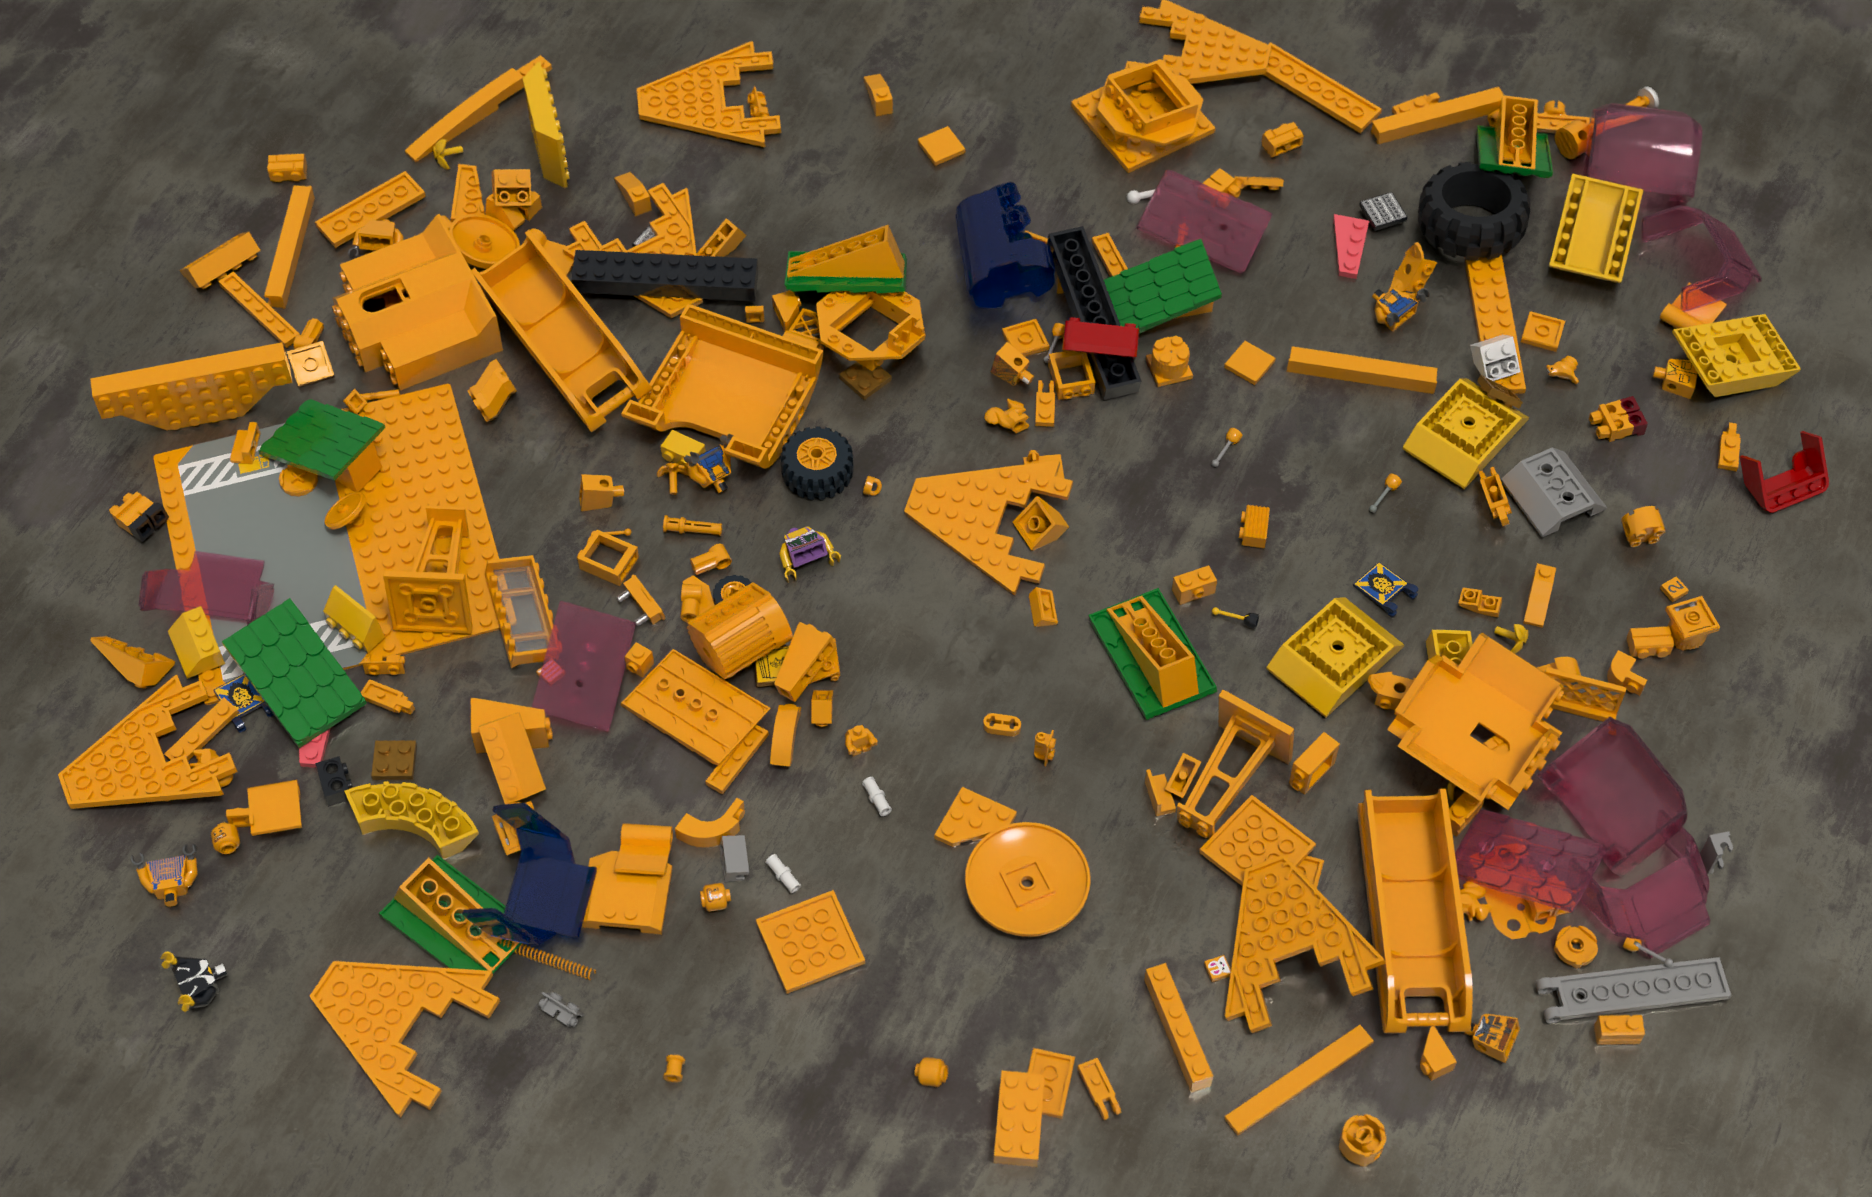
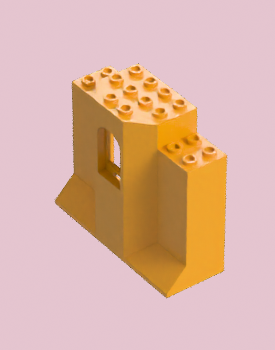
(433, 329)

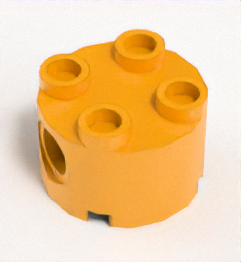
(1643, 526)
(1362, 1139)

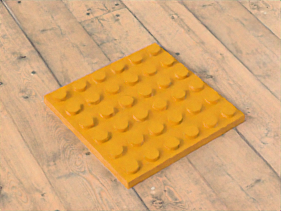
(1136, 152)

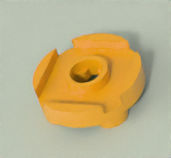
(1572, 956)

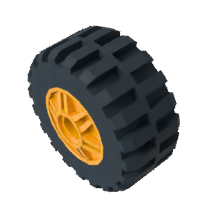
(817, 463)

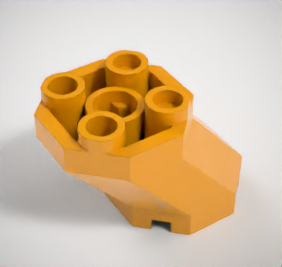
(492, 391)

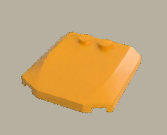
(626, 898)

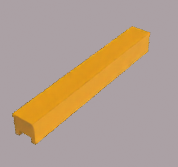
(1436, 115)
(289, 246)
(1362, 370)

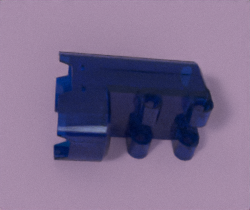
(997, 252)

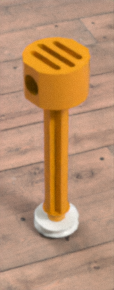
(1573, 137)

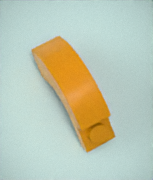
(784, 734)
(709, 833)

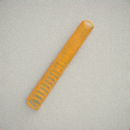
(548, 954)

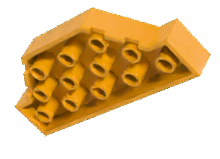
(193, 389)

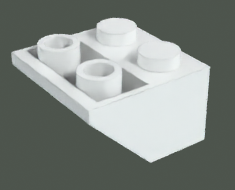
(1496, 357)

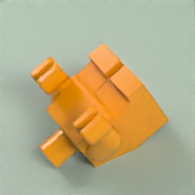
(859, 740)

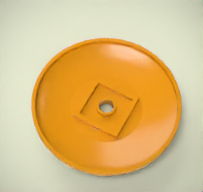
(1034, 854)

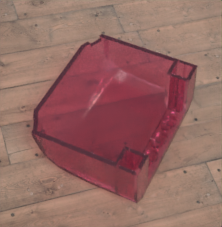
(1644, 149)
(1618, 793)

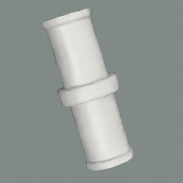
(877, 796)
(783, 873)

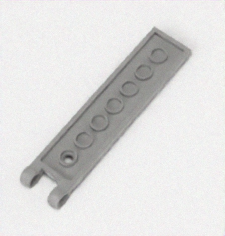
(1635, 989)

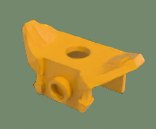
(1413, 270)
(1385, 685)

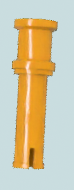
(682, 525)

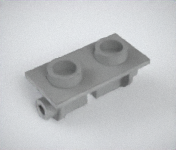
(568, 1012)

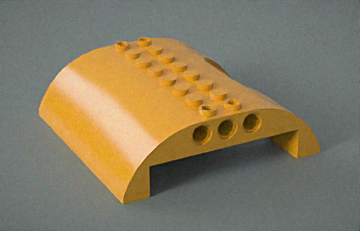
(731, 382)

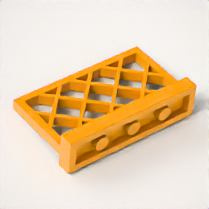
(1587, 703)

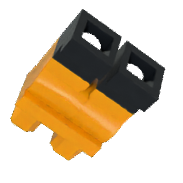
(138, 513)

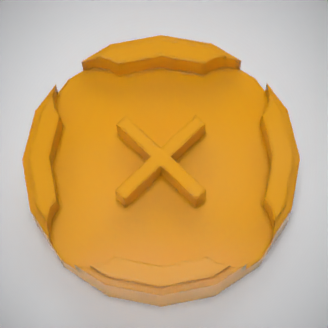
(297, 481)

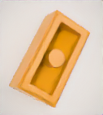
(1042, 607)

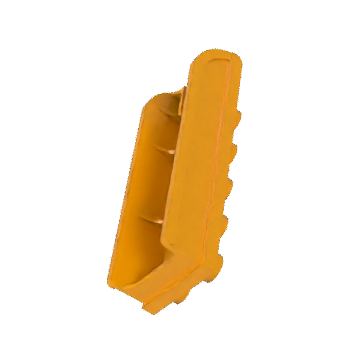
(561, 331)
(1415, 909)

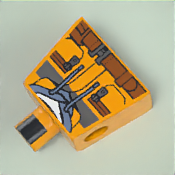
(1495, 1035)

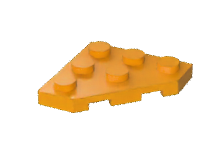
(972, 818)

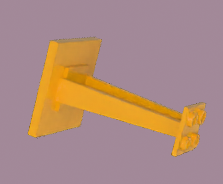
(433, 599)
(1256, 728)

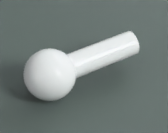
(1134, 196)

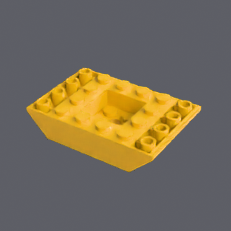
(545, 127)
(1751, 344)
(1460, 449)
(1326, 675)

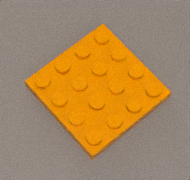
(1253, 837)
(810, 941)

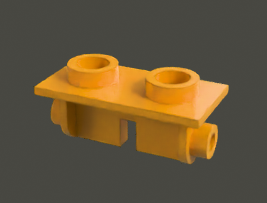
(757, 104)
(375, 665)
(1044, 746)

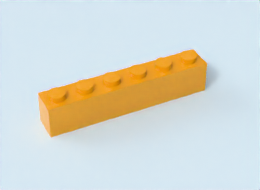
(1178, 1028)

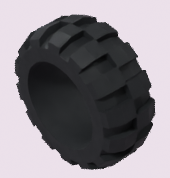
(1472, 235)

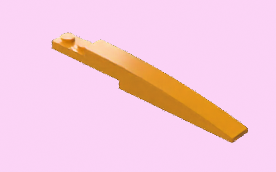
(473, 109)

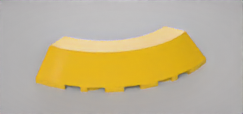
(415, 811)

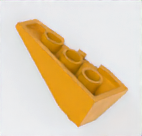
(132, 662)

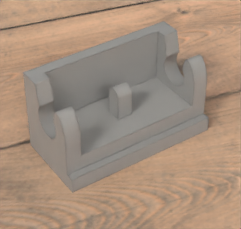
(1714, 850)
(733, 858)

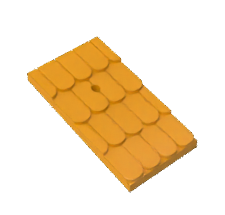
(707, 716)

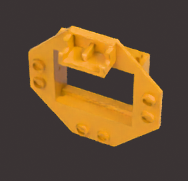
(1126, 120)
(843, 307)

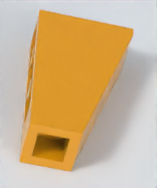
(803, 660)

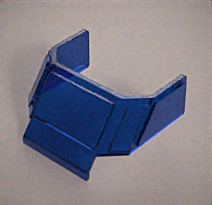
(547, 889)

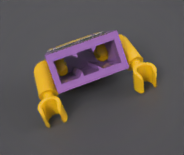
(805, 546)

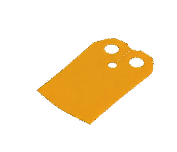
(1506, 909)

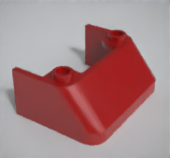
(1100, 338)
(1802, 482)

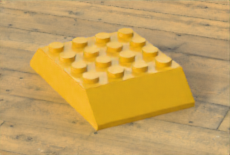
(1596, 228)

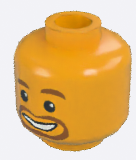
(225, 838)
(715, 897)

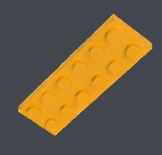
(374, 205)

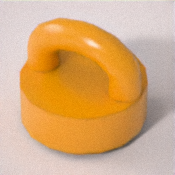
(868, 486)

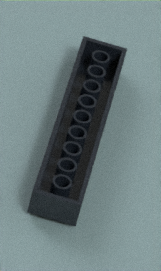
(665, 275)
(1092, 304)

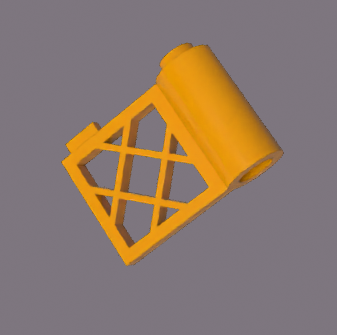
(805, 336)

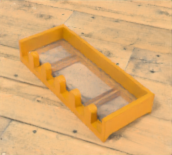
(520, 608)

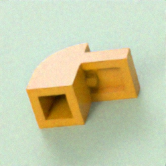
(1620, 673)

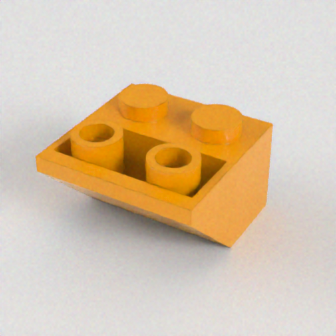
(511, 187)

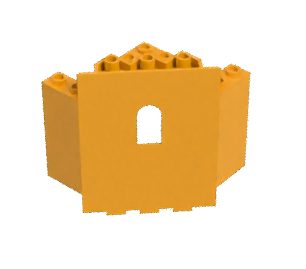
(1487, 689)

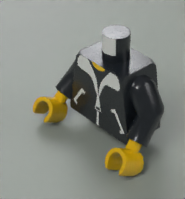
(194, 979)

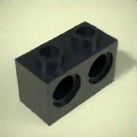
(331, 782)

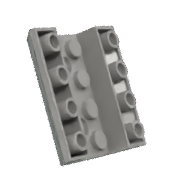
(1542, 493)

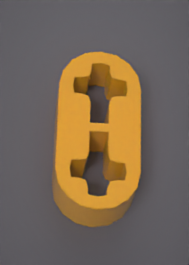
(1002, 724)

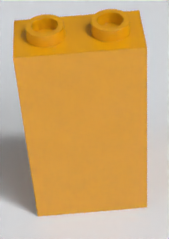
(534, 721)

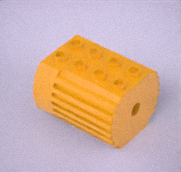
(739, 630)

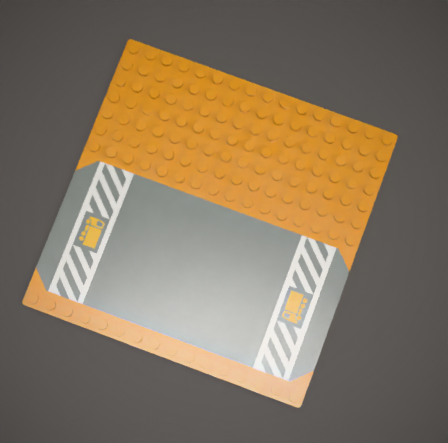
(248, 515)

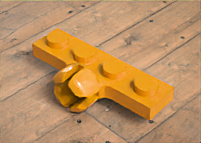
(1555, 118)

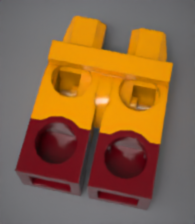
(1619, 419)

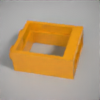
(1066, 360)
(611, 575)
(1314, 763)

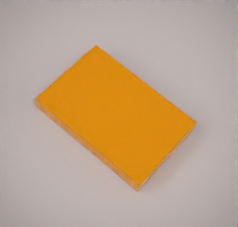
(1058, 1074)

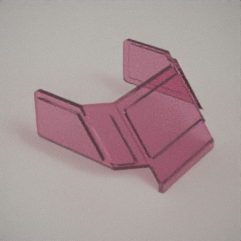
(1736, 270)
(217, 582)
(1661, 906)

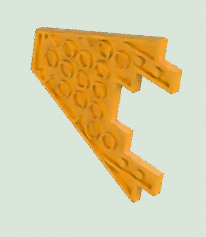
(1209, 48)
(696, 98)
(673, 236)
(968, 510)
(129, 761)
(1282, 918)
(377, 1007)

